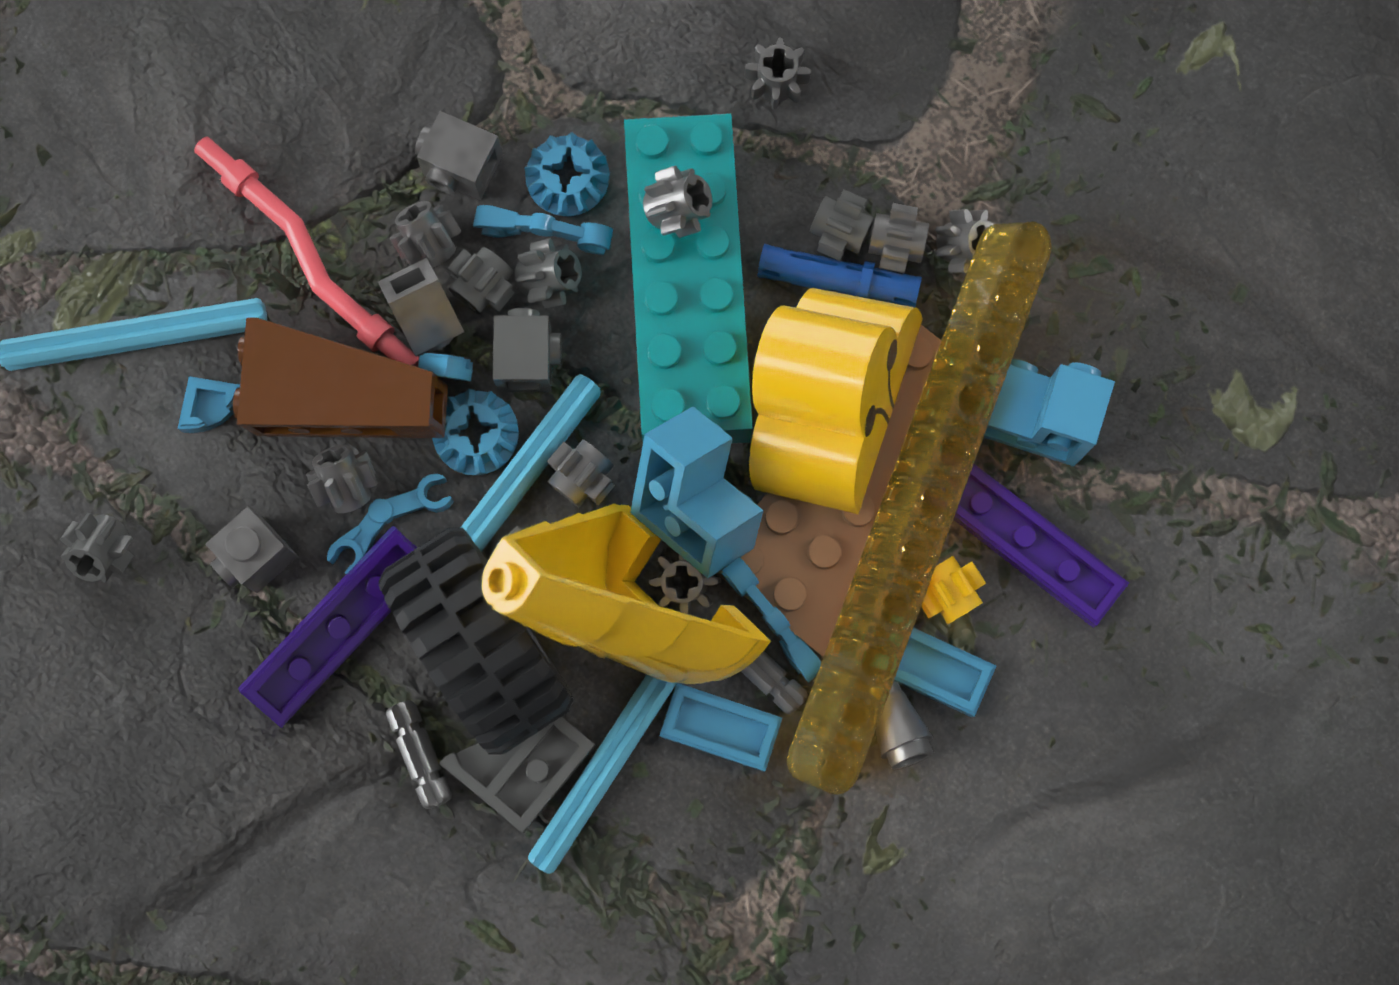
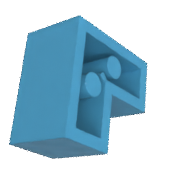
(1051, 414)
(685, 494)

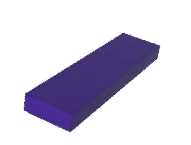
(1038, 548)
(325, 634)

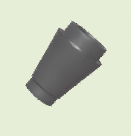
(902, 732)

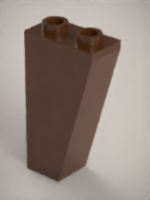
(327, 389)

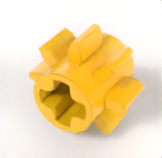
(953, 590)

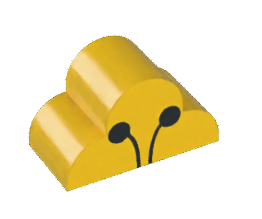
(827, 395)

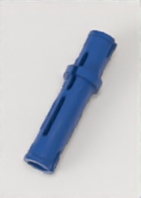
(838, 276)

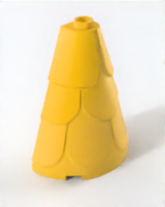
(581, 590)

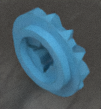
(583, 191)
(495, 446)

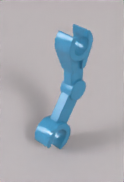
(502, 223)
(382, 513)
(796, 651)

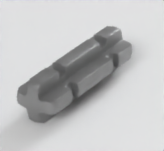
(771, 679)
(418, 754)

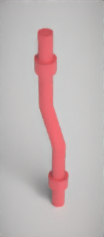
(243, 181)

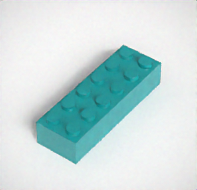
(691, 285)

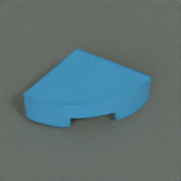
(447, 366)
(206, 405)

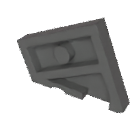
(526, 776)

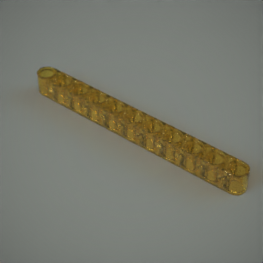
(947, 419)

